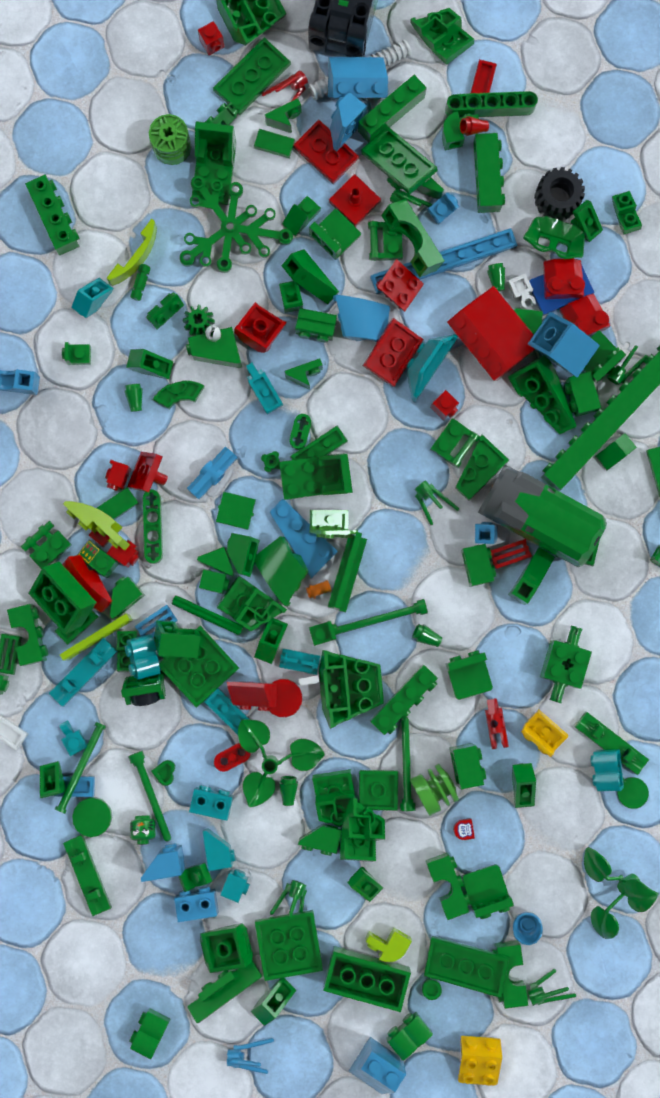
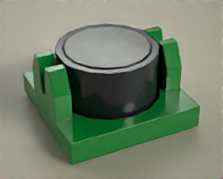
(144, 690)

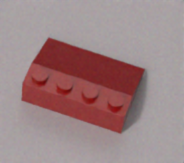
(493, 333)

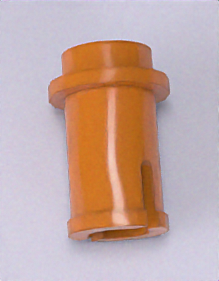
(318, 589)

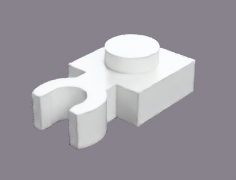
(520, 289)

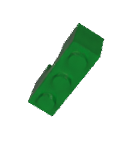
(33, 650)
(453, 903)
(514, 991)

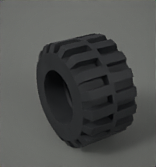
(566, 181)

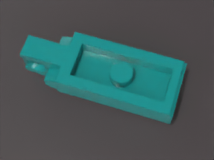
(263, 389)

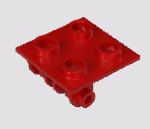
(400, 285)

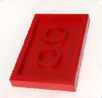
(318, 150)
(393, 352)

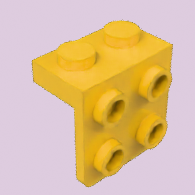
(480, 1060)

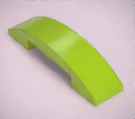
(121, 273)

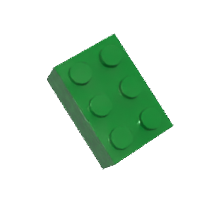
(62, 597)

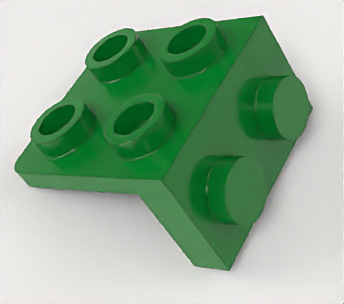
(469, 675)
(487, 891)

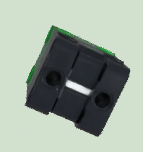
(341, 26)

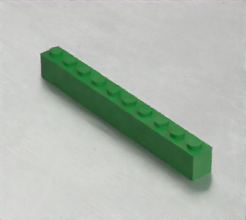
(605, 424)

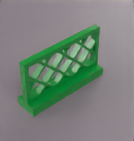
(347, 572)

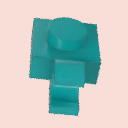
(74, 741)

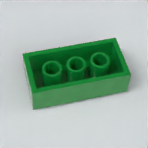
(367, 979)

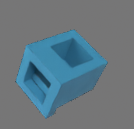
(486, 533)

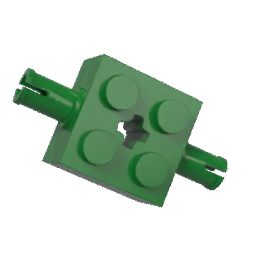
(576, 658)

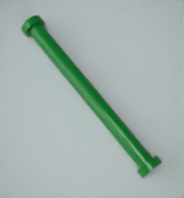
(80, 767)

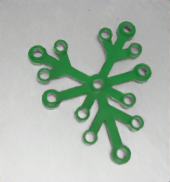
(252, 230)

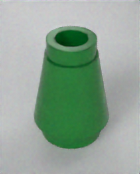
(497, 276)
(134, 396)
(426, 635)
(288, 789)

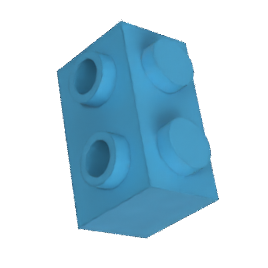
(196, 904)

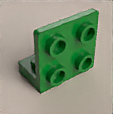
(334, 233)
(604, 358)

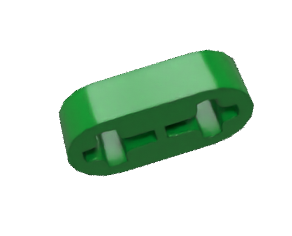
(296, 429)

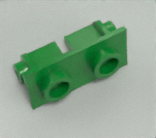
(224, 114)
(170, 305)

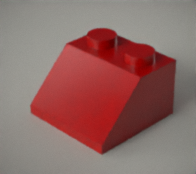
(253, 694)

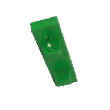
(610, 741)
(87, 875)

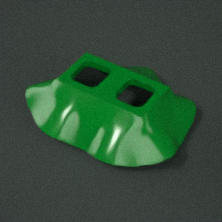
(556, 232)

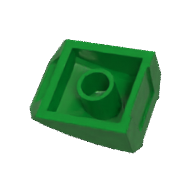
(226, 948)

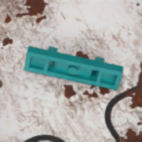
(83, 672)

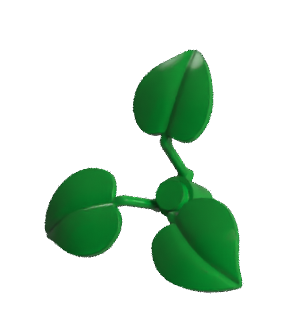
(252, 736)
(639, 895)

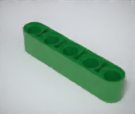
(499, 99)

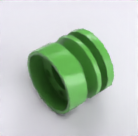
(177, 144)
(434, 789)

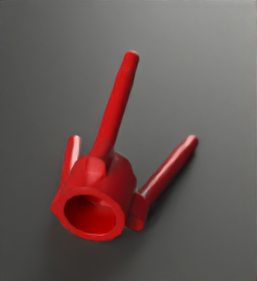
(296, 81)

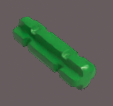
(140, 282)

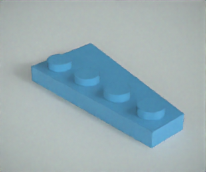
(313, 550)

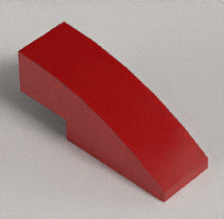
(89, 581)

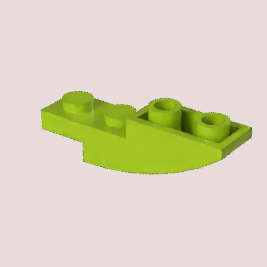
(96, 520)

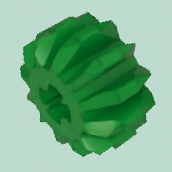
(196, 314)

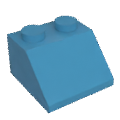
(345, 119)
(166, 864)

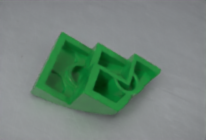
(443, 34)
(281, 569)
(249, 604)
(333, 795)
(360, 833)

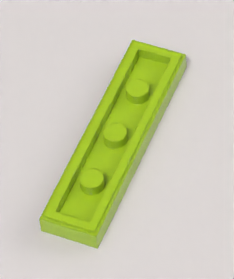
(96, 637)

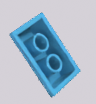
(358, 75)

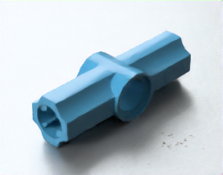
(212, 473)

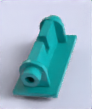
(299, 661)

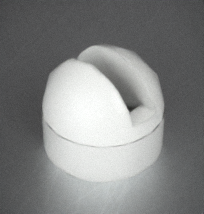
(216, 335)

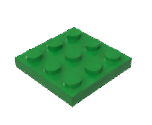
(200, 675)
(288, 945)

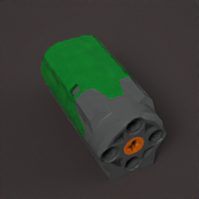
(544, 516)

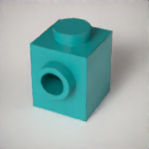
(235, 885)

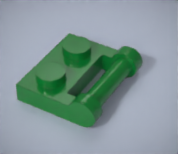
(391, 242)
(449, 439)

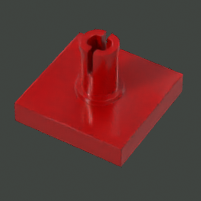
(355, 200)
(147, 472)

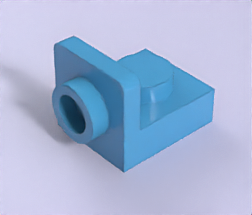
(443, 207)

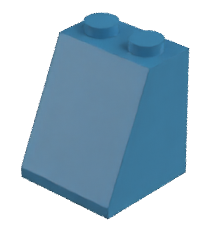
(563, 344)
(379, 1067)

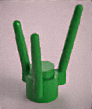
(399, 195)
(617, 374)
(426, 491)
(297, 891)
(538, 995)

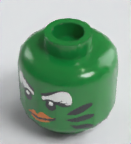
(142, 829)

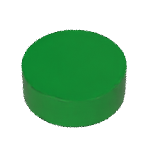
(431, 989)

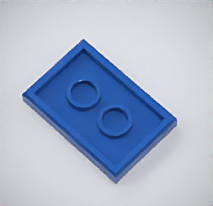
(551, 305)

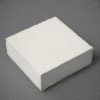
(309, 680)

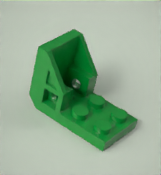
(214, 157)
(316, 476)

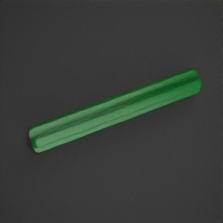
(207, 615)

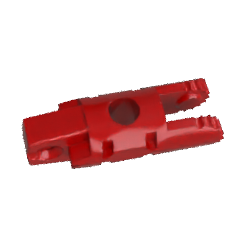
(492, 714)

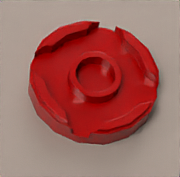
(288, 698)

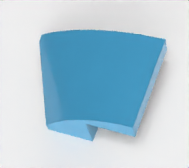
(361, 318)

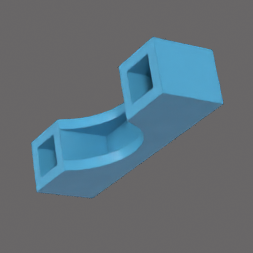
(19, 381)

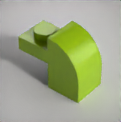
(392, 948)

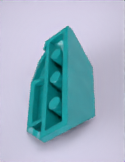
(427, 362)

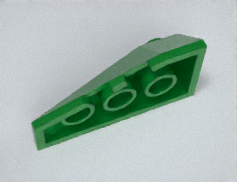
(542, 388)

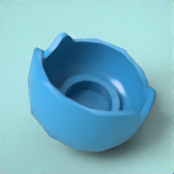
(527, 928)

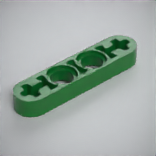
(155, 526)

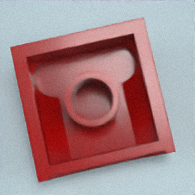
(563, 279)
(586, 315)
(259, 328)

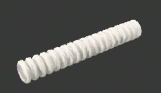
(390, 55)

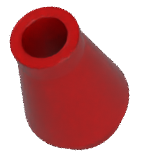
(473, 126)

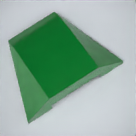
(249, 17)
(348, 687)

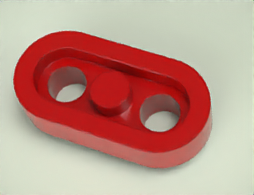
(232, 756)

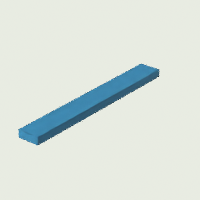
(464, 254)

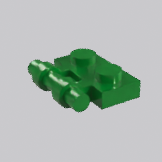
(51, 549)

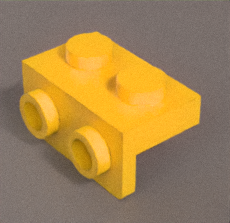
(544, 733)

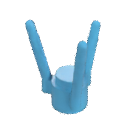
(236, 1058)

